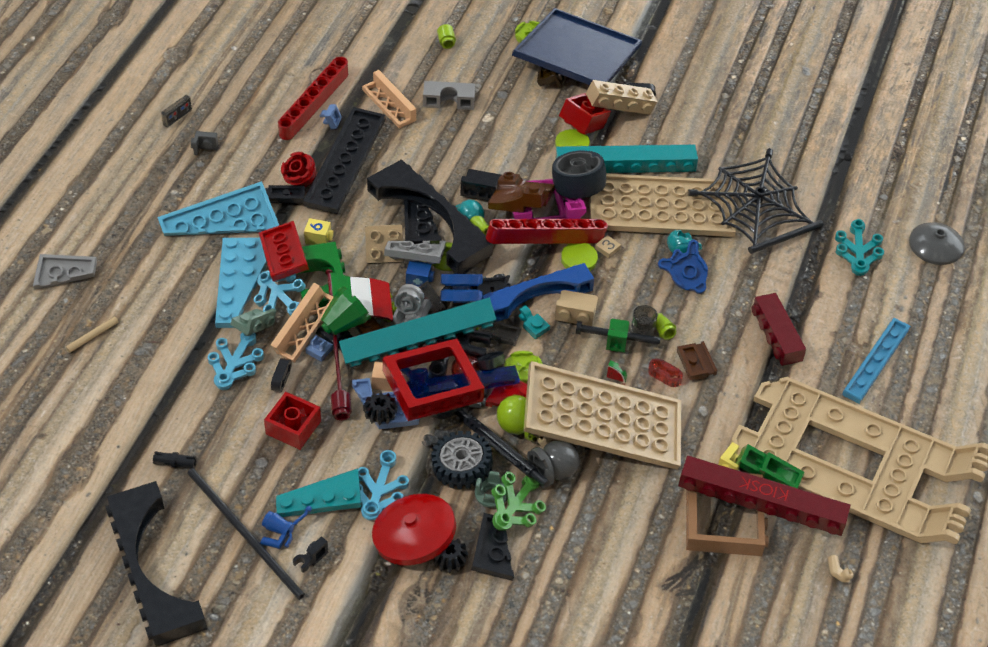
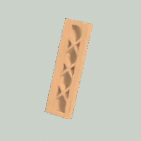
(394, 99)
(308, 306)

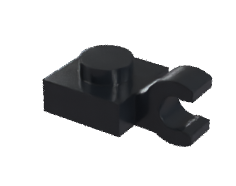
(314, 554)

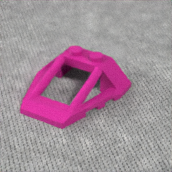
(572, 210)

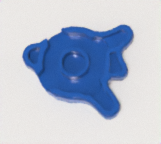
(687, 269)

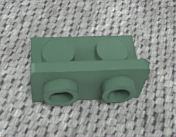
(254, 321)

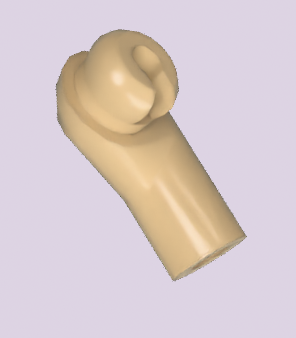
(837, 572)

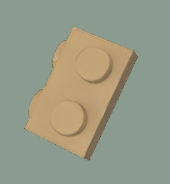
(576, 307)

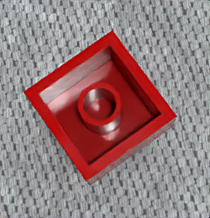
(582, 115)
(292, 420)

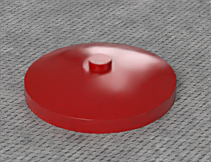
(414, 529)

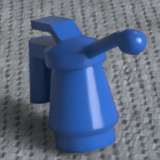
(275, 523)

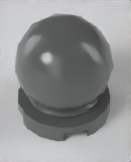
(555, 461)

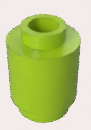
(446, 36)

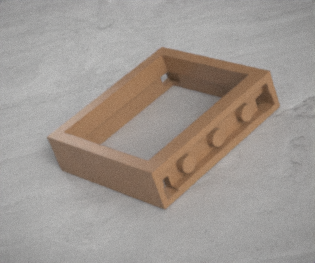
(723, 544)

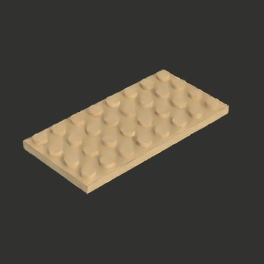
(661, 205)
(603, 415)

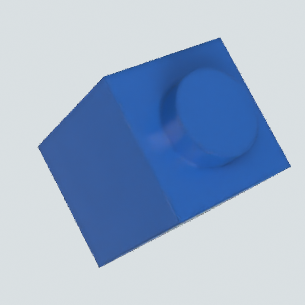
(419, 273)

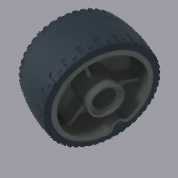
(579, 174)

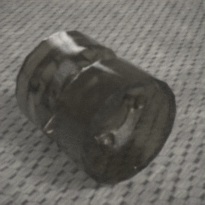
(644, 320)

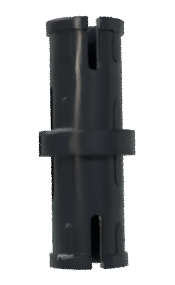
(174, 459)

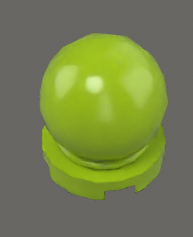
(511, 416)

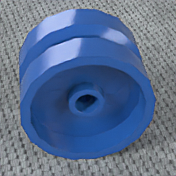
(461, 287)

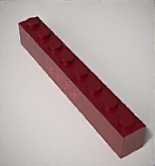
(764, 495)

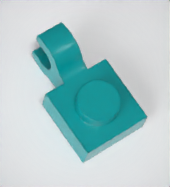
(532, 324)

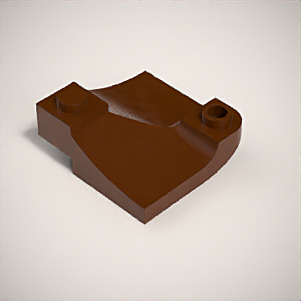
(516, 195)

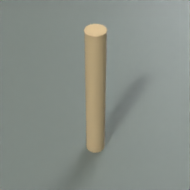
(92, 334)

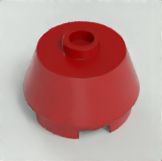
(299, 169)

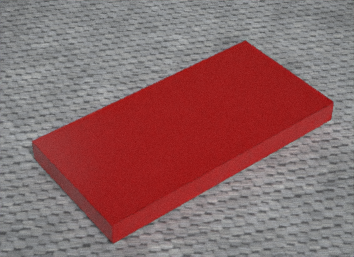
(283, 251)

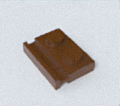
(696, 361)

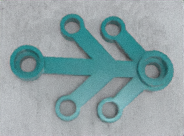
(859, 265)

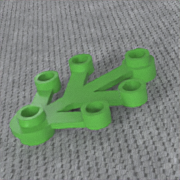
(503, 517)

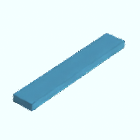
(876, 360)

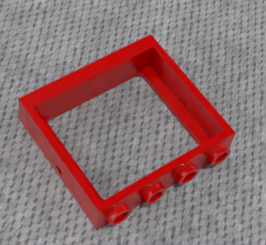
(440, 402)

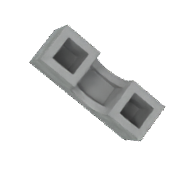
(461, 93)

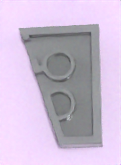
(415, 252)
(62, 269)

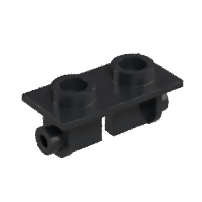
(496, 282)

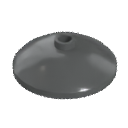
(936, 243)

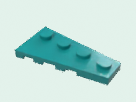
(323, 496)

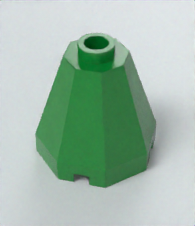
(344, 312)

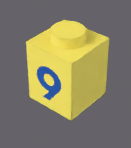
(317, 232)

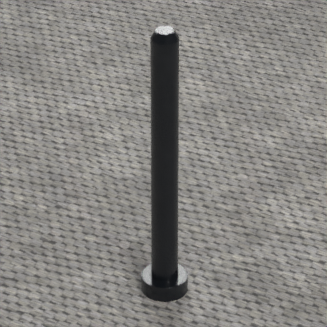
(604, 332)

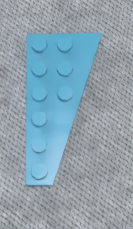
(239, 269)

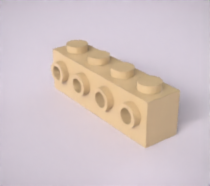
(621, 97)

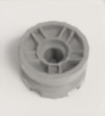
(409, 299)

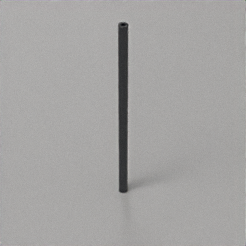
(262, 552)

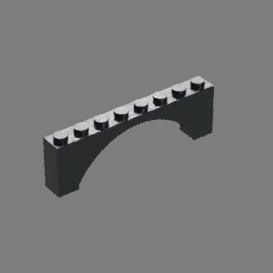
(403, 183)
(166, 615)

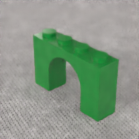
(321, 258)

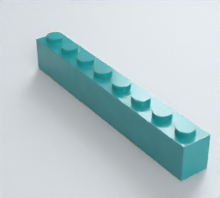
(642, 157)
(418, 331)

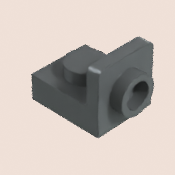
(204, 140)

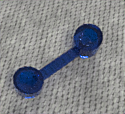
(417, 377)

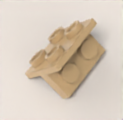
(377, 239)

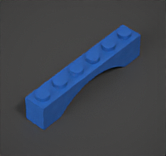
(574, 279)

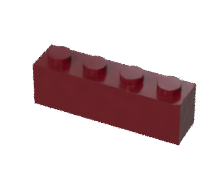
(778, 329)

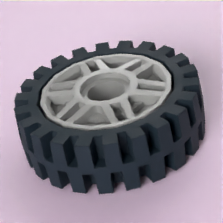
(461, 459)

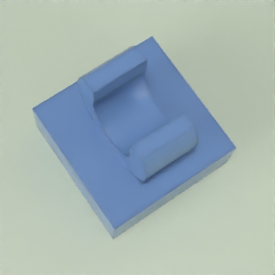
(332, 116)
(319, 348)

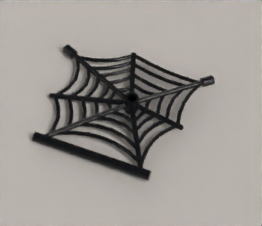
(758, 197)

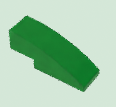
(769, 466)

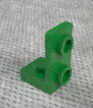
(617, 337)

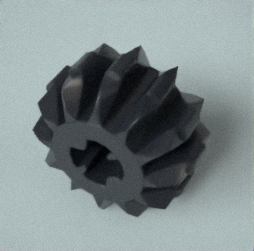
(380, 408)
(452, 557)

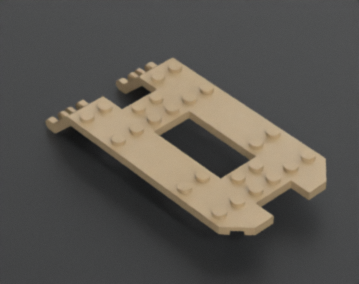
(905, 452)

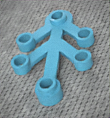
(277, 291)
(234, 361)
(379, 488)

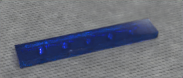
(490, 378)

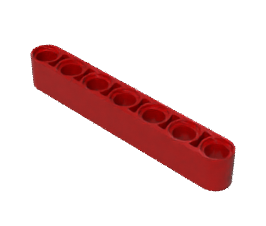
(313, 98)
(545, 231)

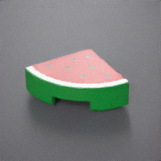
(615, 372)

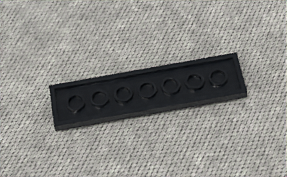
(344, 160)

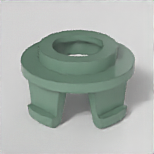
(489, 483)

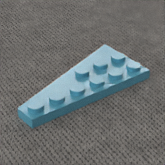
(233, 212)

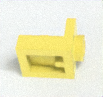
(730, 457)

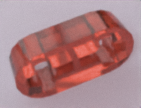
(665, 372)

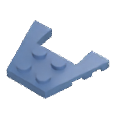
(363, 390)

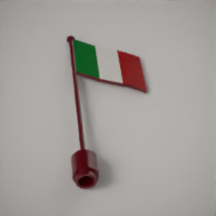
(377, 300)

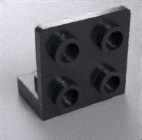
(479, 184)

